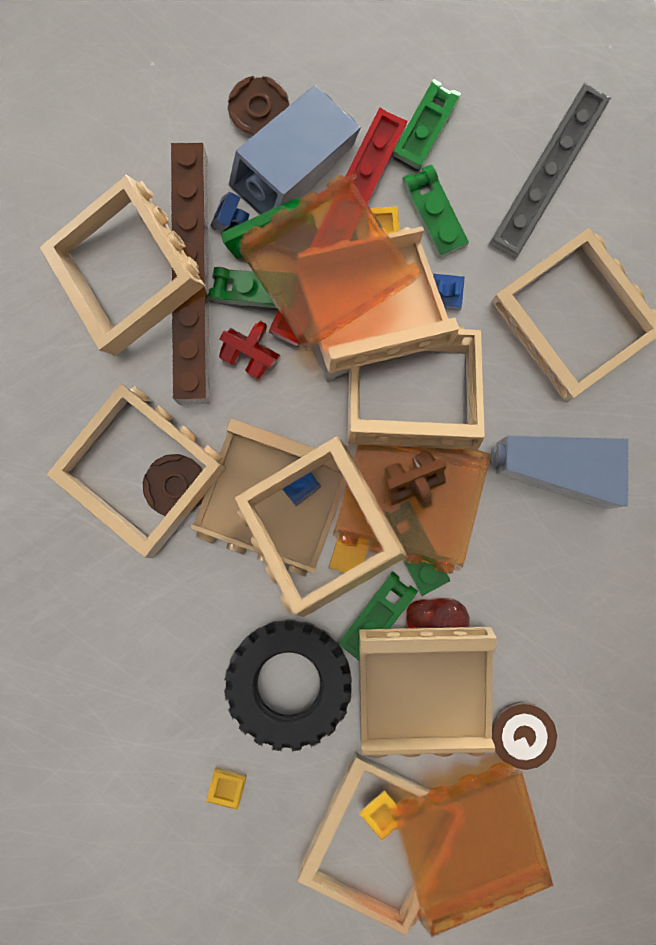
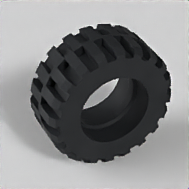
(281, 729)

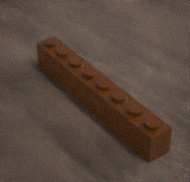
(191, 318)

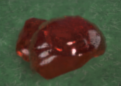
(437, 614)

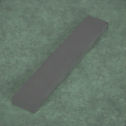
(550, 170)

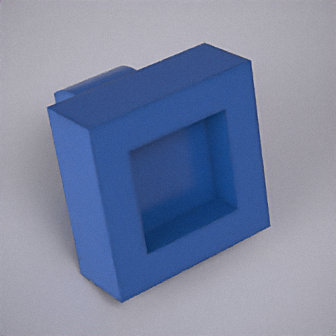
(228, 213)
(450, 290)

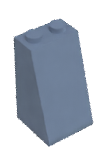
(292, 151)
(569, 466)

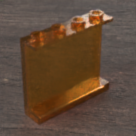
(326, 261)
(429, 534)
(472, 847)

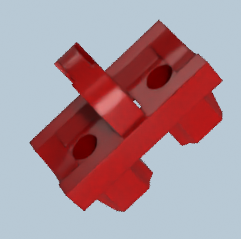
(235, 343)

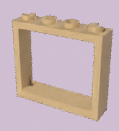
(58, 249)
(537, 344)
(424, 434)
(263, 544)
(144, 545)
(337, 890)

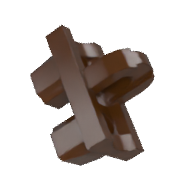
(417, 482)

